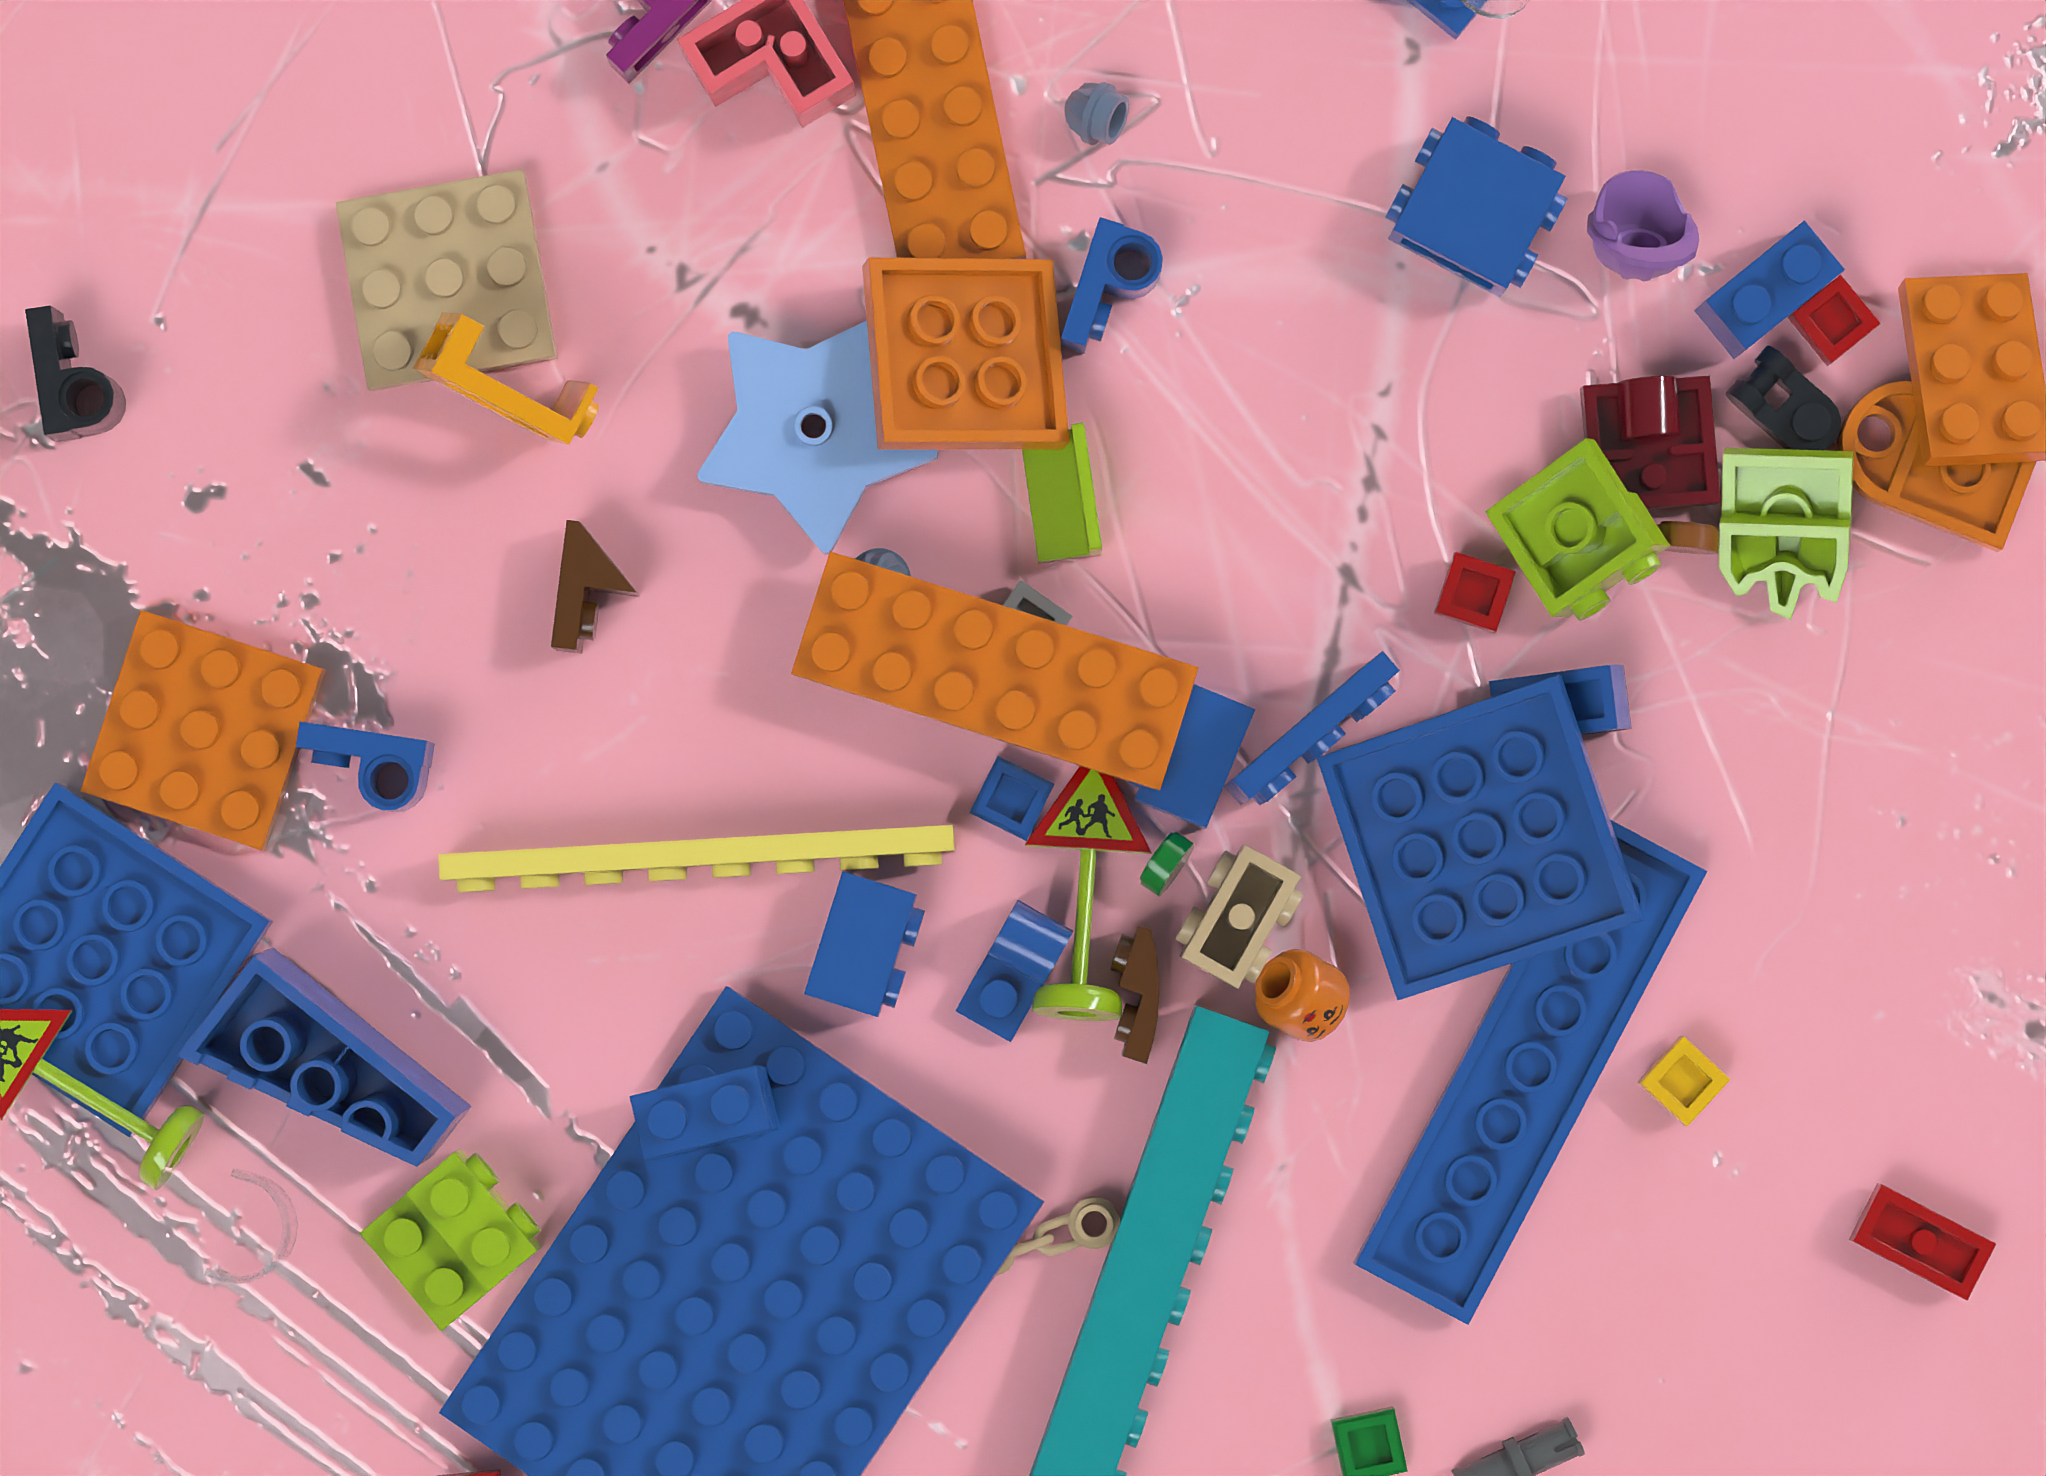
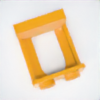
(444, 362)

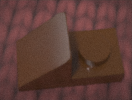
(582, 570)

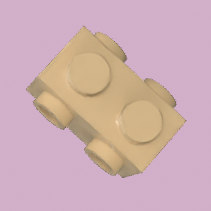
(1239, 917)

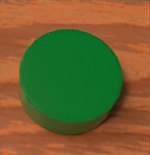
(1166, 863)

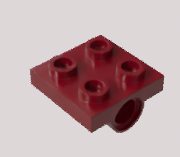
(1657, 437)

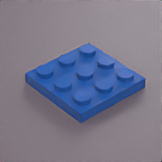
(1315, 732)

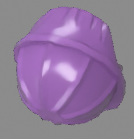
(1641, 226)

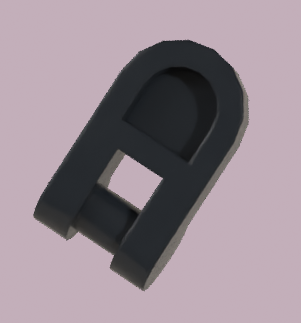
(1803, 420)

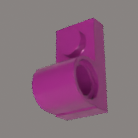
(642, 40)

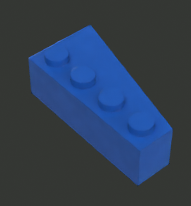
(323, 1060)

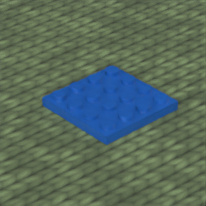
(1479, 838)
(119, 939)

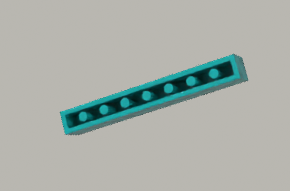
(1153, 1246)

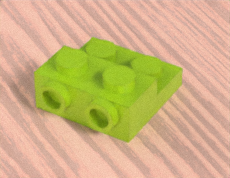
(1578, 532)
(453, 1237)

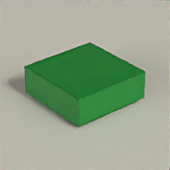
(1369, 1443)

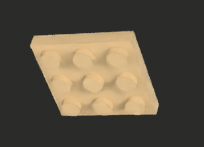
(447, 251)

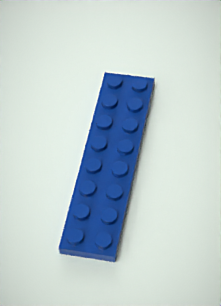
(1521, 1095)

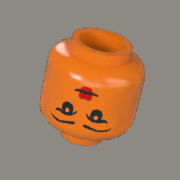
(1302, 995)

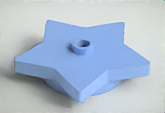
(764, 441)

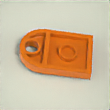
(1961, 500)

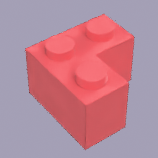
(771, 40)

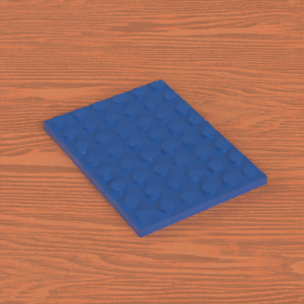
(748, 1293)

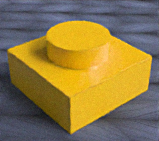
(1683, 1080)

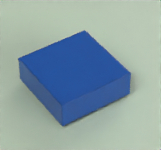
(1011, 798)

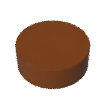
(1690, 537)

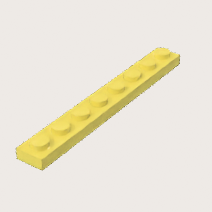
(670, 858)

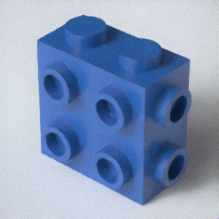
(1477, 205)

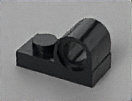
(58, 384)

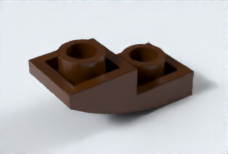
(1139, 973)

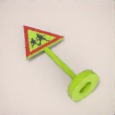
(1092, 819)
(23, 1043)

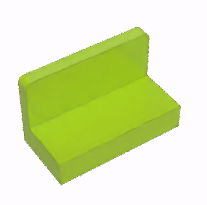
(1063, 500)

